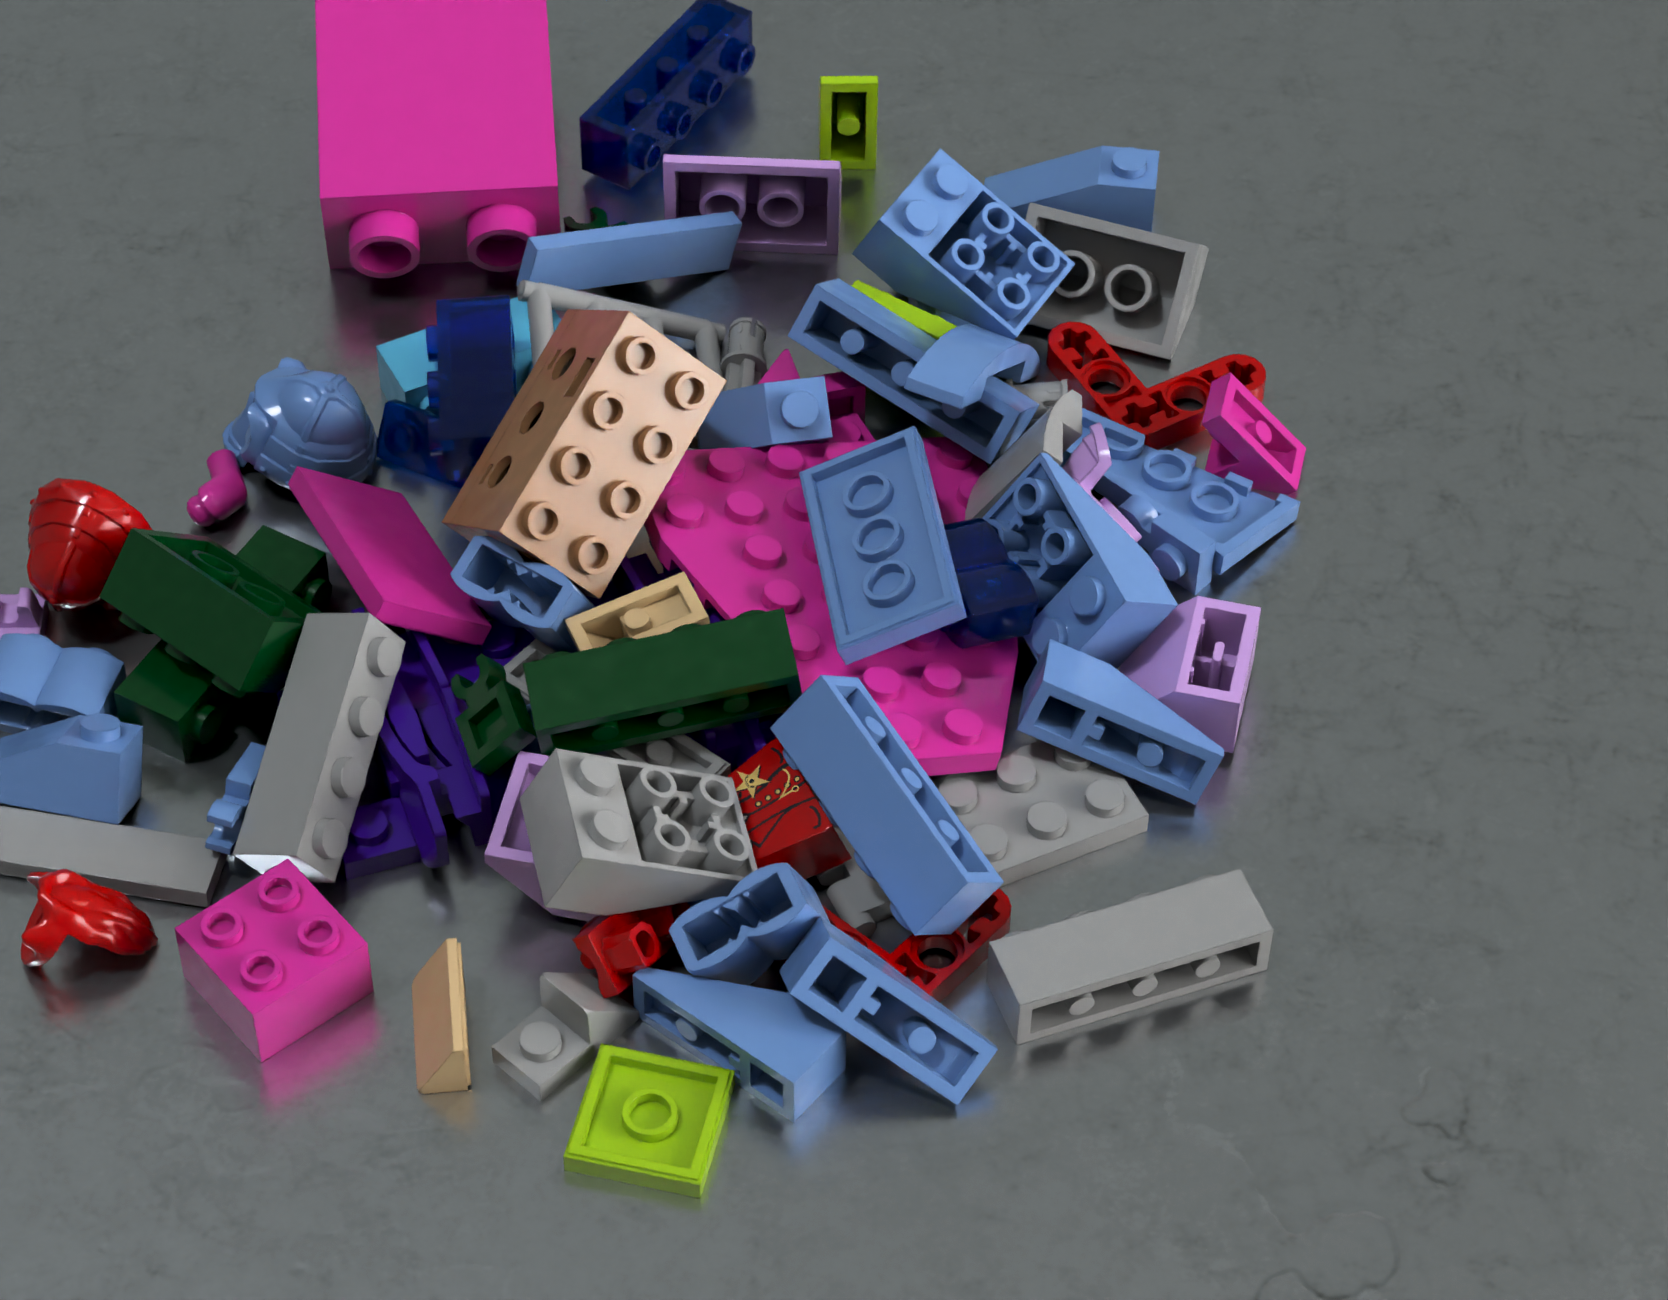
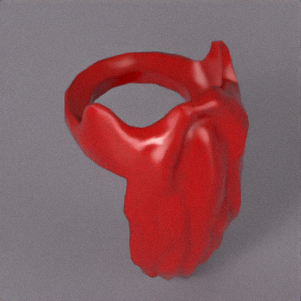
(85, 911)

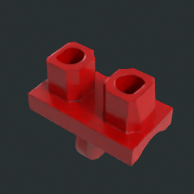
(626, 943)

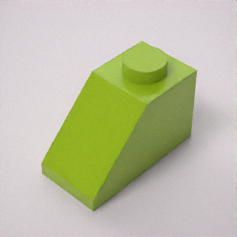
(848, 120)

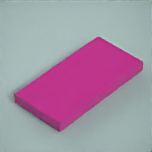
(388, 556)

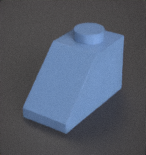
(768, 415)

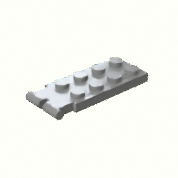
(1023, 816)

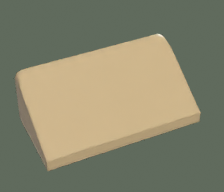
(441, 1022)

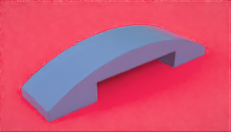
(961, 361)

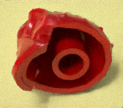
(76, 541)

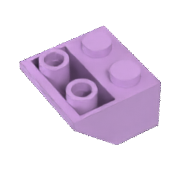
(1200, 664)

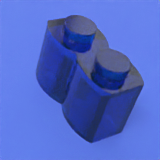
(993, 588)

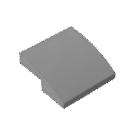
(1049, 434)

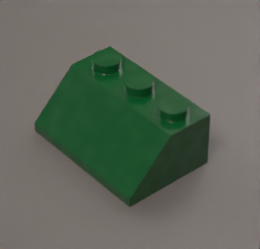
(208, 608)

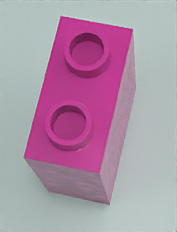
(434, 132)

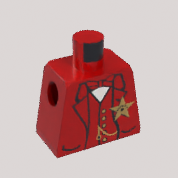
(785, 816)

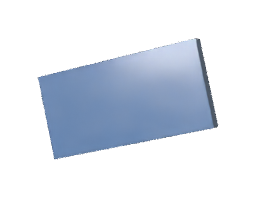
(881, 546)

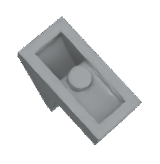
(562, 1032)

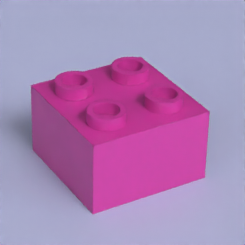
(274, 960)

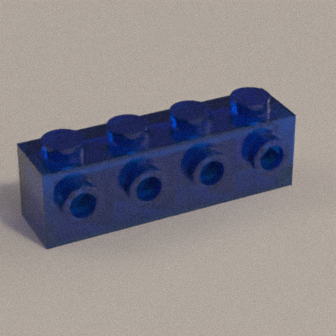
(666, 91)

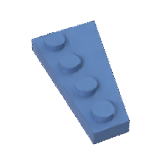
(1170, 480)

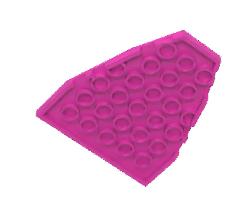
(748, 545)

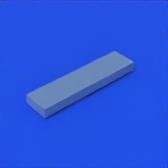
(632, 252)

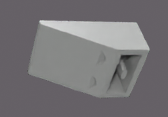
(632, 834)

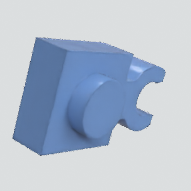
(1174, 544)
(231, 809)

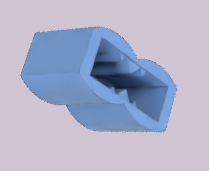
(520, 591)
(52, 682)
(750, 928)

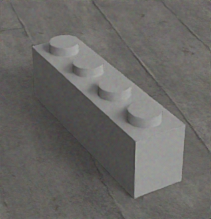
(320, 745)
(1128, 955)

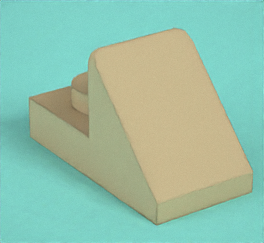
(639, 614)

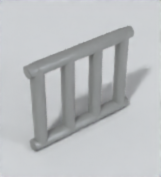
(544, 297)

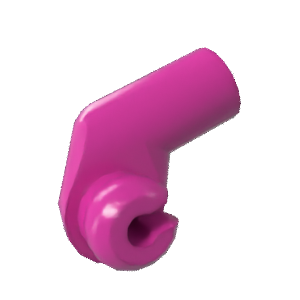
(221, 494)

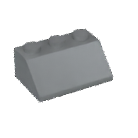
(1123, 282)

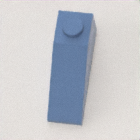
(1094, 183)
(1114, 723)
(74, 767)
(885, 1010)
(766, 1035)

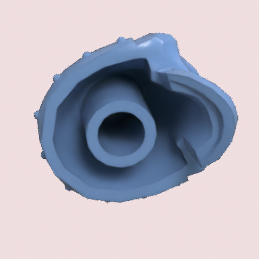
(303, 422)

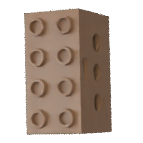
(587, 446)

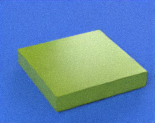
(649, 1120)

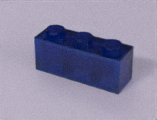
(472, 380)

